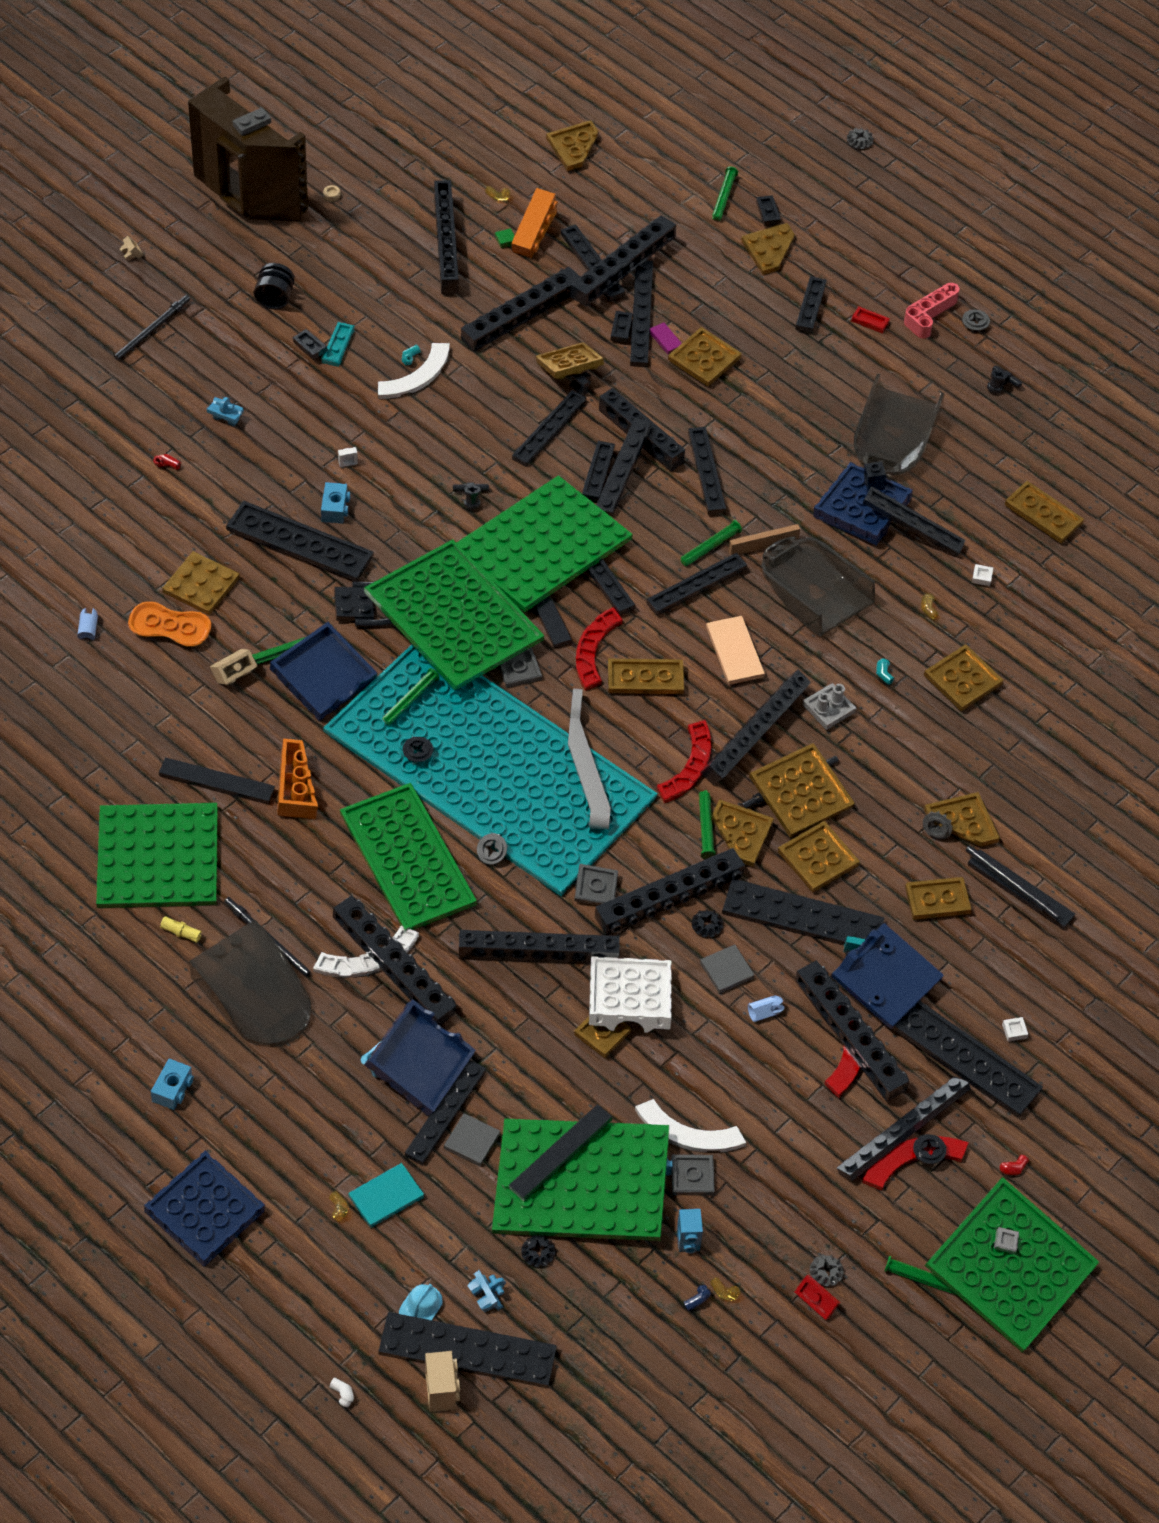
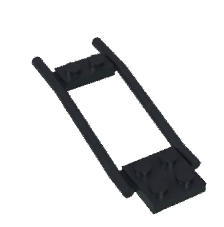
(356, 606)

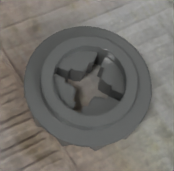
(860, 143)
(980, 317)
(935, 830)
(488, 841)
(821, 1276)

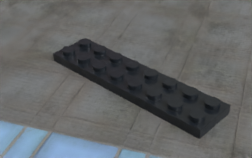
(300, 541)
(797, 913)
(968, 1058)
(474, 1349)

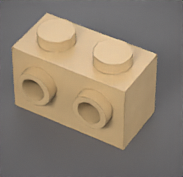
(233, 666)

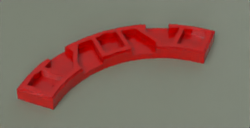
(588, 645)
(697, 761)
(844, 1074)
(903, 1154)

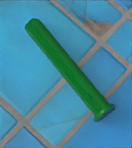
(731, 173)
(711, 543)
(273, 653)
(411, 696)
(706, 825)
(916, 1274)

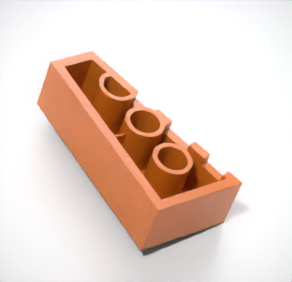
(535, 223)
(296, 791)

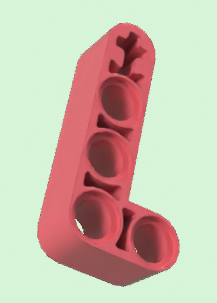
(920, 314)

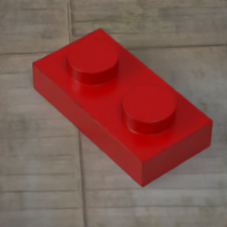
(817, 1297)

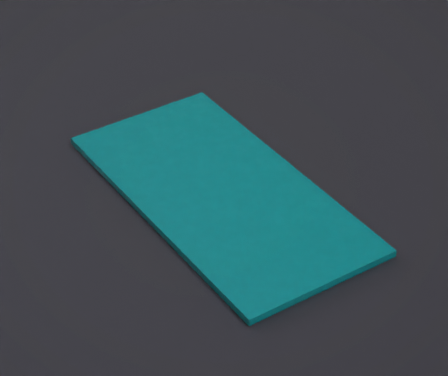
(491, 768)

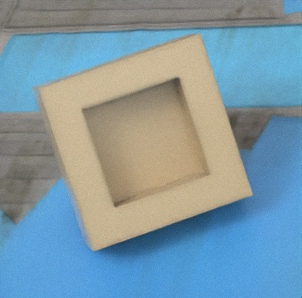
(131, 249)

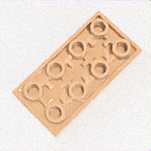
(735, 650)

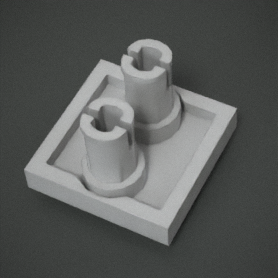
(829, 705)

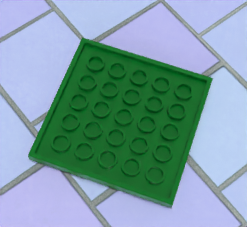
(157, 855)
(1007, 1289)

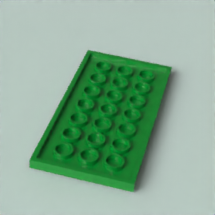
(408, 857)

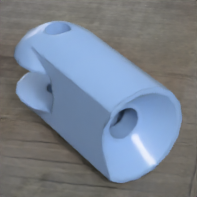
(87, 624)
(765, 1008)

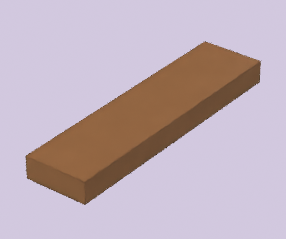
(762, 540)

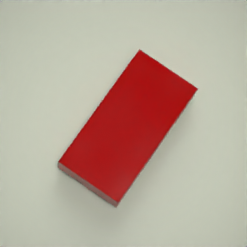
(870, 319)

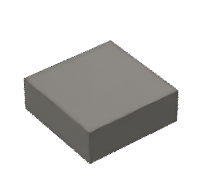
(1006, 1240)

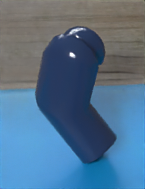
(695, 1301)

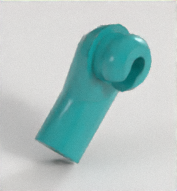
(407, 355)
(882, 671)

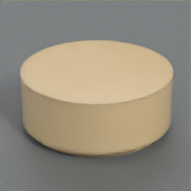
(331, 193)

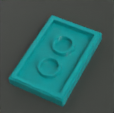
(386, 1195)

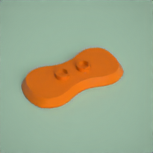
(156, 620)

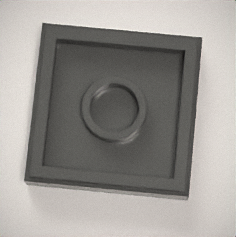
(520, 669)
(595, 884)
(727, 968)
(472, 1139)
(692, 1175)

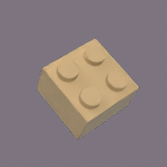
(441, 1381)

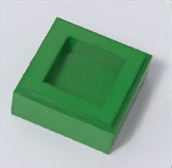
(504, 237)

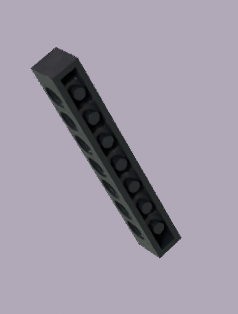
(446, 237)
(623, 260)
(518, 310)
(755, 727)
(658, 890)
(356, 929)
(536, 947)
(852, 1040)

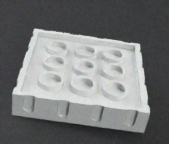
(630, 992)

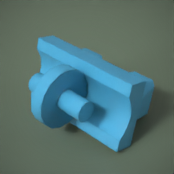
(225, 410)
(481, 1283)

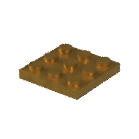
(704, 356)
(570, 360)
(201, 583)
(963, 677)
(818, 856)

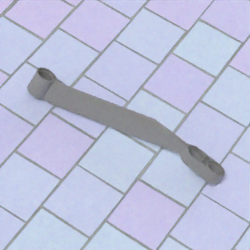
(586, 768)

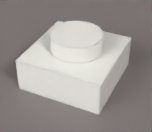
(347, 457)
(982, 575)
(1015, 1029)

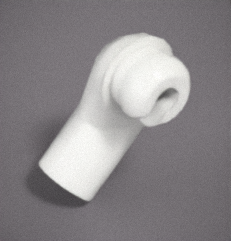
(345, 1391)

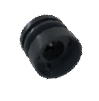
(274, 286)

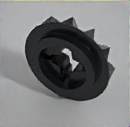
(414, 744)
(709, 930)
(935, 1143)
(531, 1257)

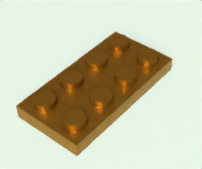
(1044, 512)
(645, 676)

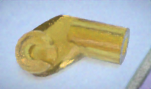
(504, 195)
(926, 606)
(341, 1207)
(724, 1293)

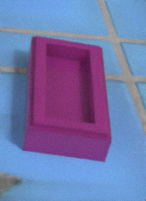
(665, 337)

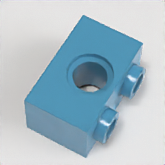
(334, 503)
(172, 1073)
(689, 1230)

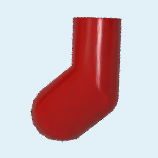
(166, 460)
(1014, 1168)

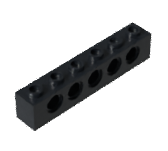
(657, 443)

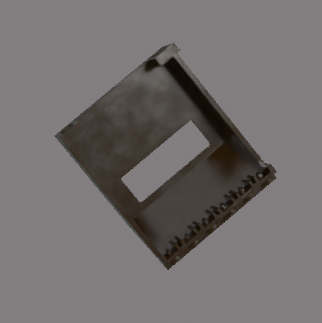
(270, 167)

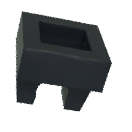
(580, 382)

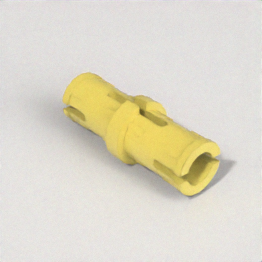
(181, 929)

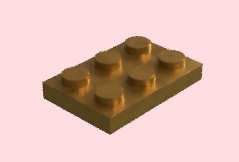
(938, 898)

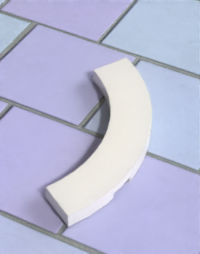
(419, 378)
(359, 966)
(689, 1137)

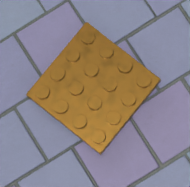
(801, 790)

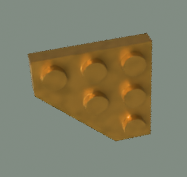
(573, 143)
(769, 247)
(968, 818)
(742, 829)

